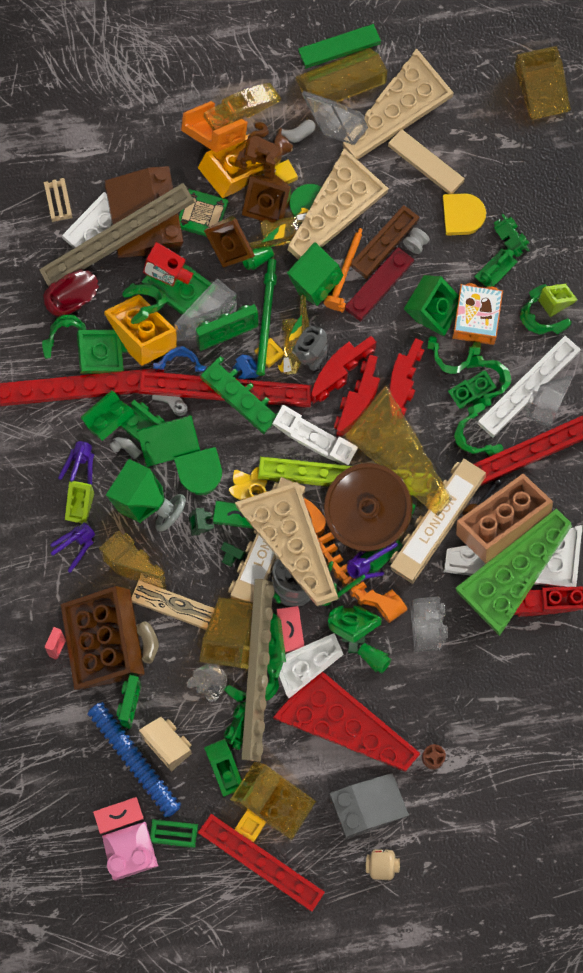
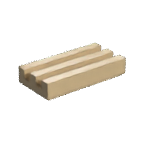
(55, 184)

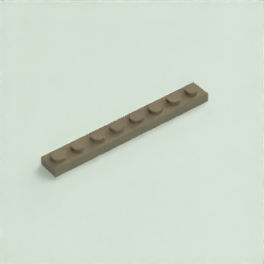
(119, 234)
(257, 670)

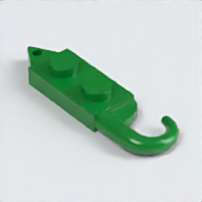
(276, 645)

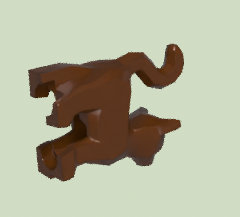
(263, 151)

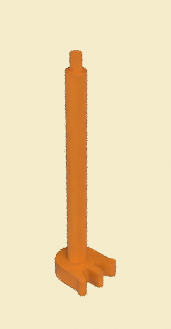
(333, 301)

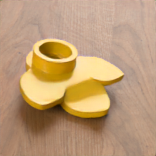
(247, 484)

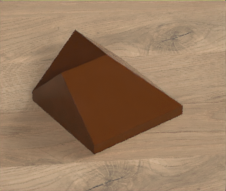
(266, 198)
(229, 241)

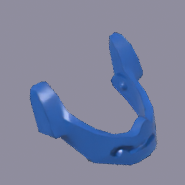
(177, 352)

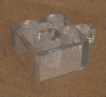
(427, 624)

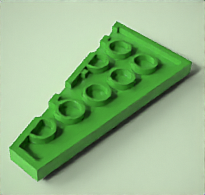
(506, 579)

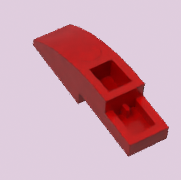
(334, 372)
(403, 372)
(358, 401)
(551, 601)

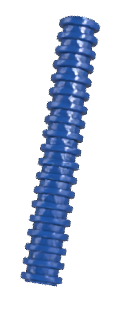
(134, 759)

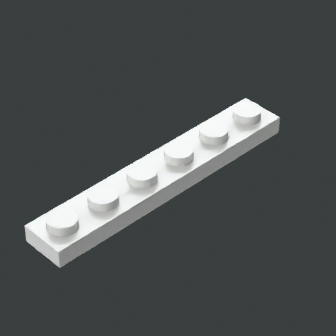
(520, 393)

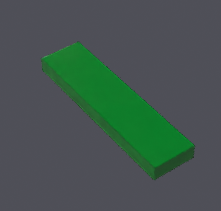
(339, 46)

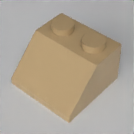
(166, 743)

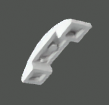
(314, 437)

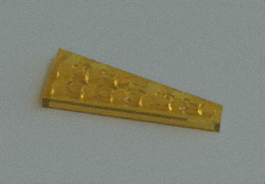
(392, 443)

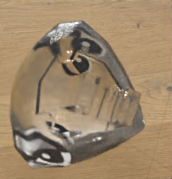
(209, 680)

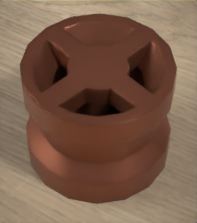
(434, 752)

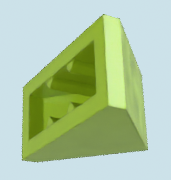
(556, 298)
(79, 502)

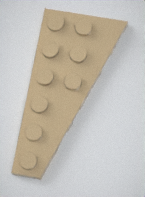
(404, 101)
(340, 201)
(287, 529)

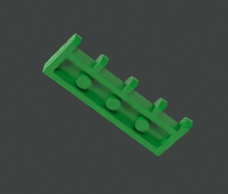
(238, 396)

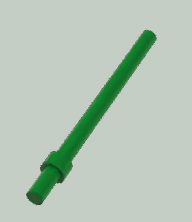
(269, 280)

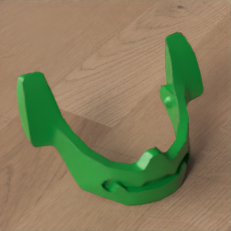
(150, 290)
(529, 319)
(66, 321)
(474, 350)
(505, 377)
(461, 440)
(239, 695)

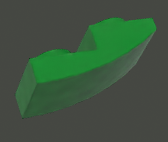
(472, 390)

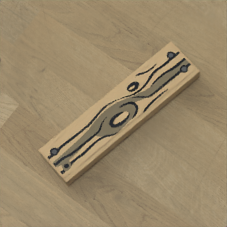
(172, 605)

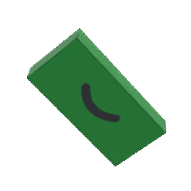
(228, 514)

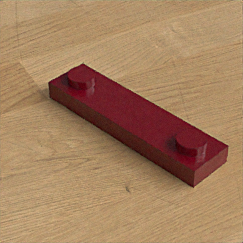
(379, 284)

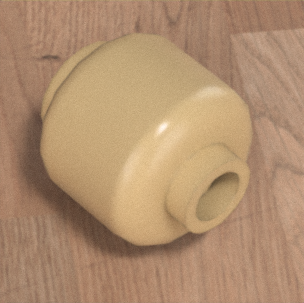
(382, 864)

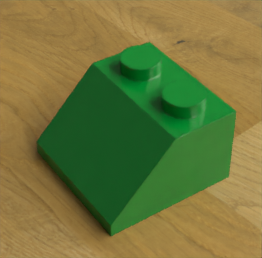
(315, 274)
(433, 304)

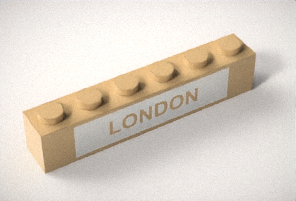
(432, 528)
(258, 562)

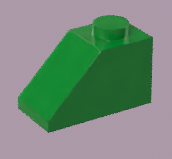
(223, 767)

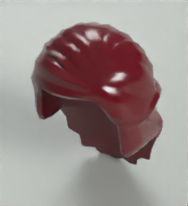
(70, 292)

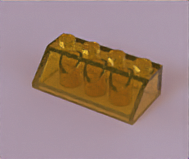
(345, 76)

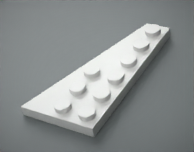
(559, 571)

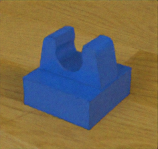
(247, 365)

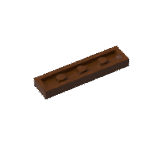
(385, 241)

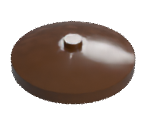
(368, 507)

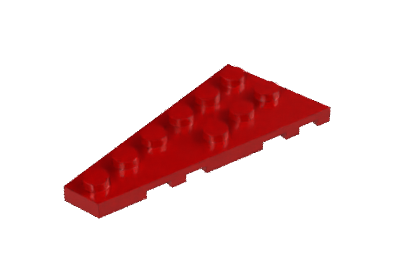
(338, 717)

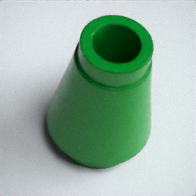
(261, 256)
(374, 658)

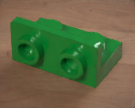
(106, 415)
(140, 419)

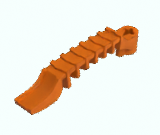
(389, 604)

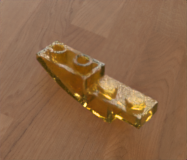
(242, 104)

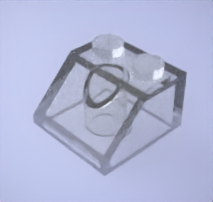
(547, 400)

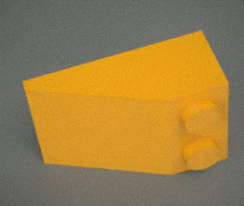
(222, 171)
(145, 339)

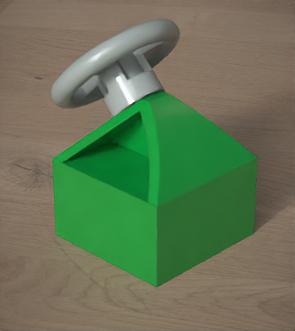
(139, 494)

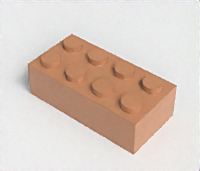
(503, 518)

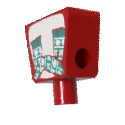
(166, 266)

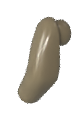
(150, 641)

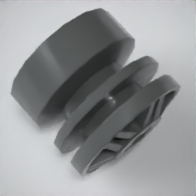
(289, 592)

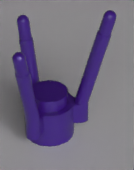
(80, 454)
(81, 535)
(361, 566)

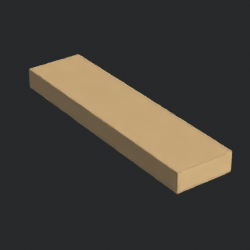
(426, 162)

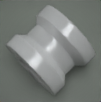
(416, 240)

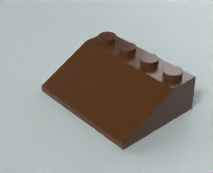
(133, 192)
(102, 638)

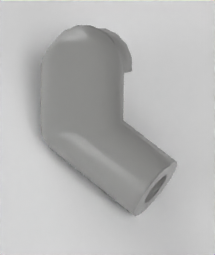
(126, 444)

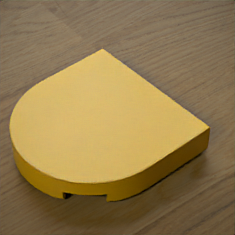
(463, 214)

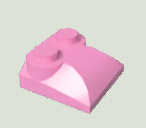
(129, 851)

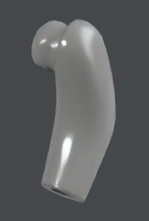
(300, 132)
(176, 403)

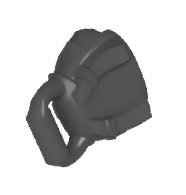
(311, 347)

